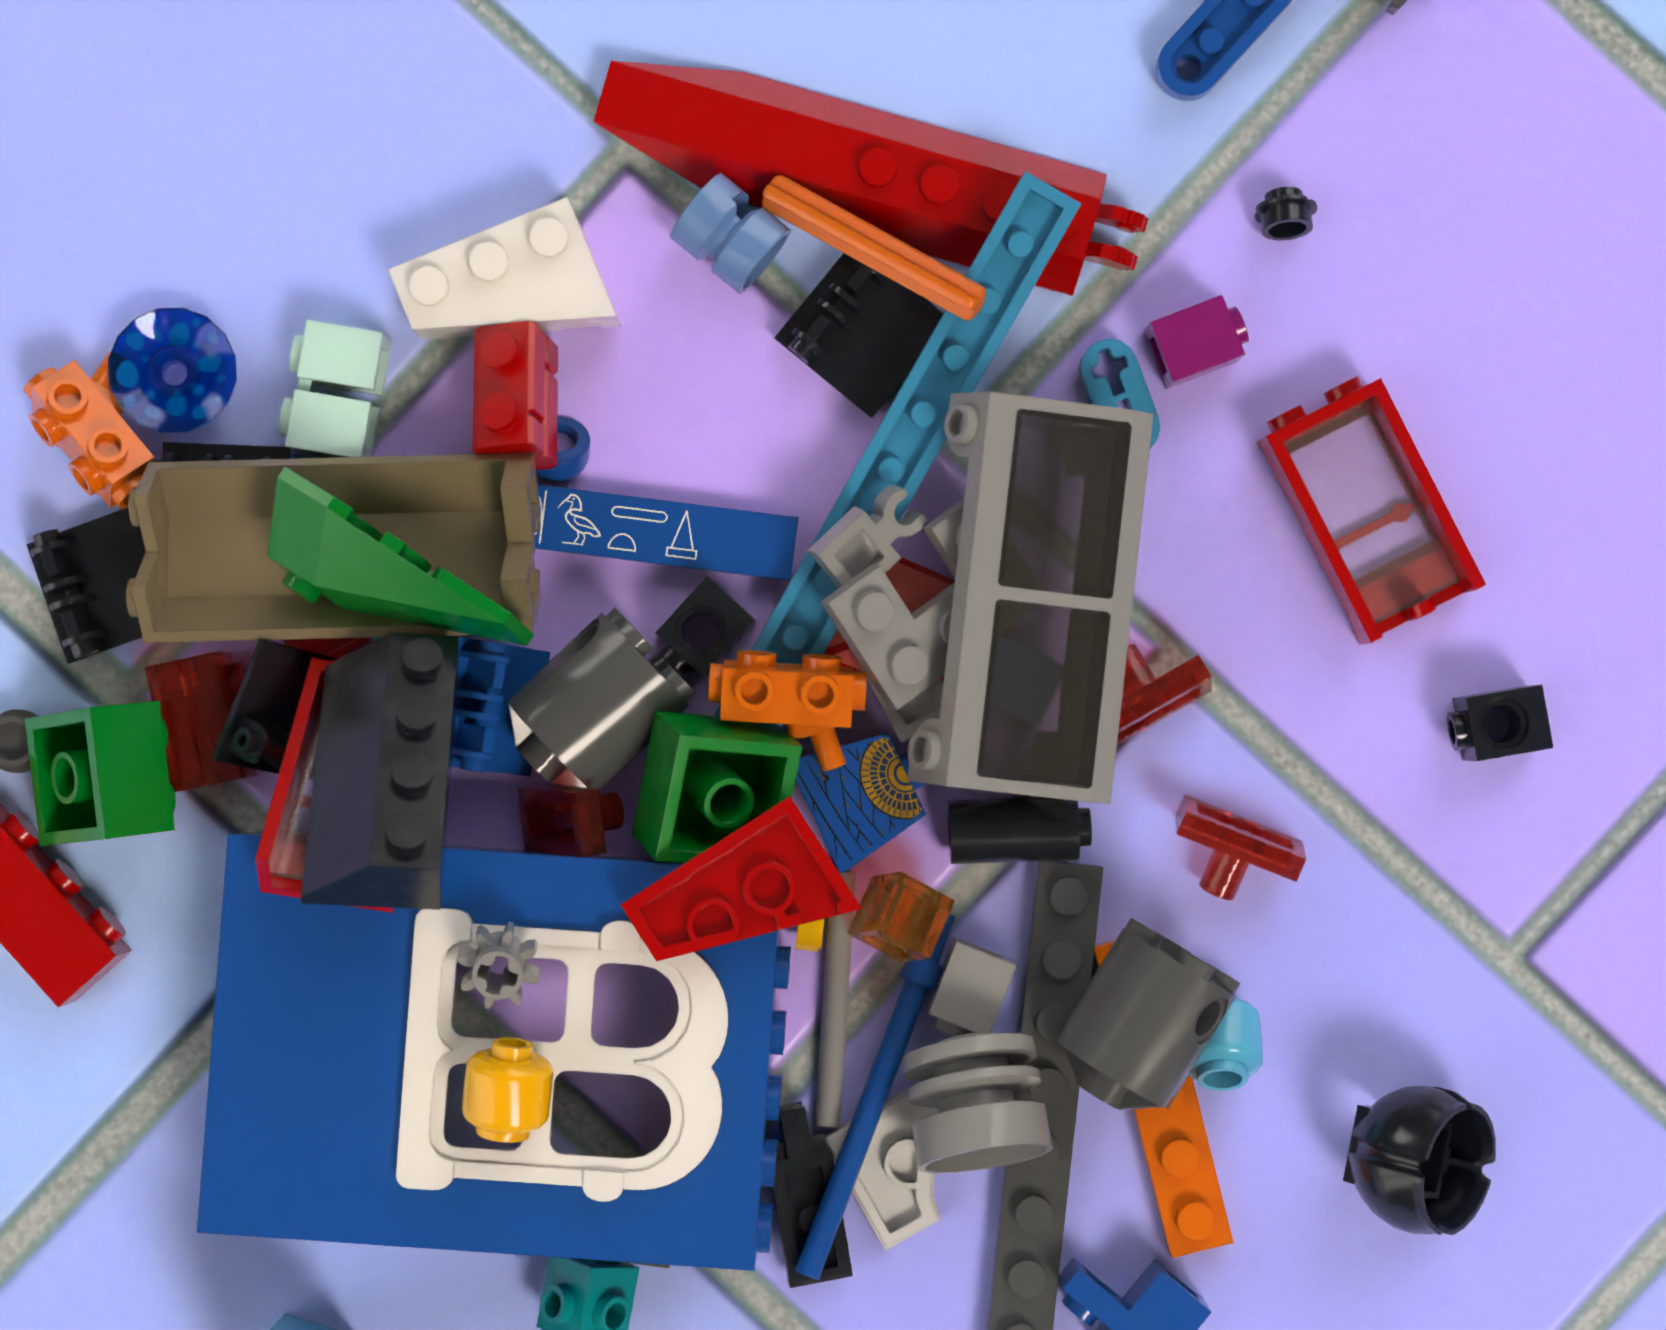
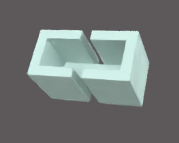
(339, 360)

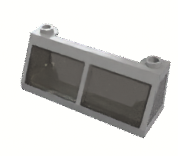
(1038, 597)

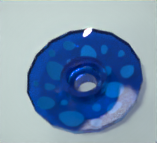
(153, 345)

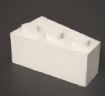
(509, 273)

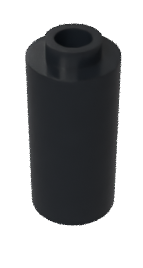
(1017, 830)

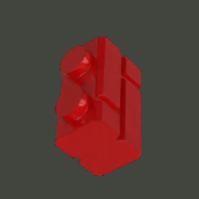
(515, 392)

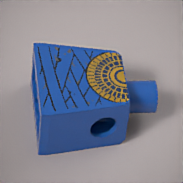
(862, 800)

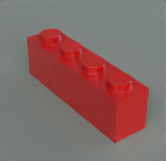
(47, 919)

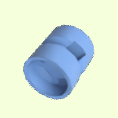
(730, 233)

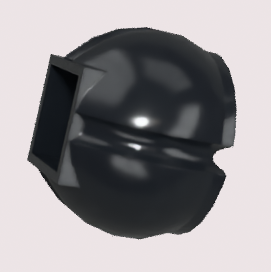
(1421, 1159)

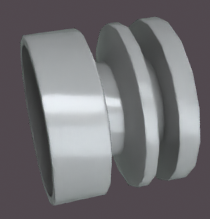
(975, 1089)

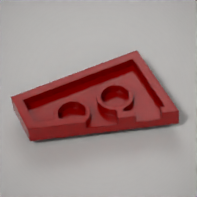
(742, 887)

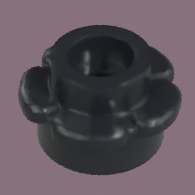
(1285, 214)

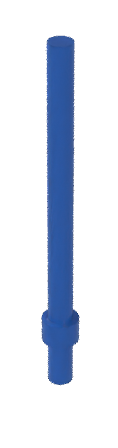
(918, 978)

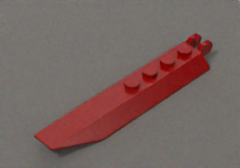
(890, 170)

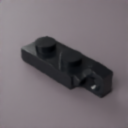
(799, 1185)

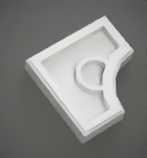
(890, 1185)

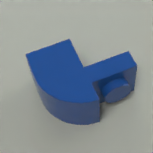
(1152, 1303)

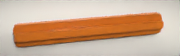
(874, 248)

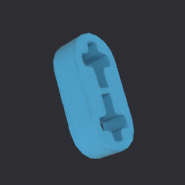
(1130, 381)

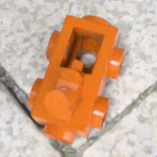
(87, 425)
(804, 696)

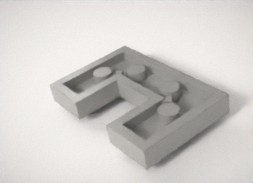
(894, 647)

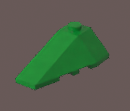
(362, 571)

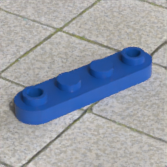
(1214, 42)

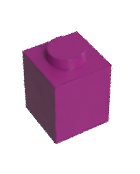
(1196, 340)

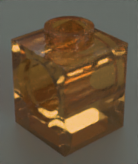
(901, 917)

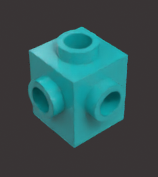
(587, 1295)

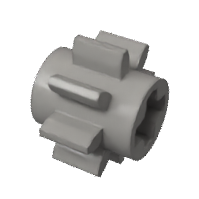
(494, 985)

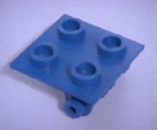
(483, 727)

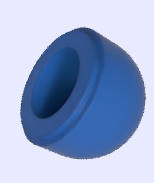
(572, 461)

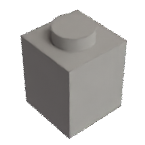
(970, 989)

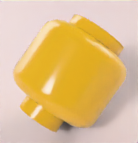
(507, 1090)

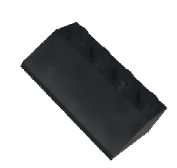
(383, 775)

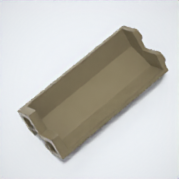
(212, 527)

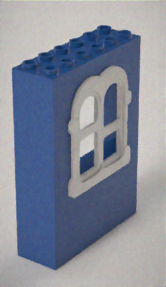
(344, 1045)

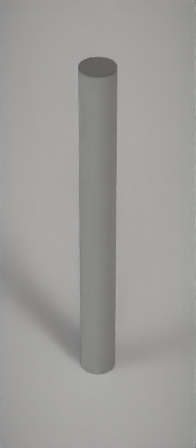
(834, 1015)

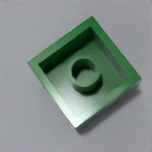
(100, 773)
(709, 781)

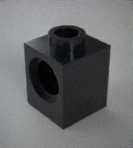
(705, 599)
(1527, 719)

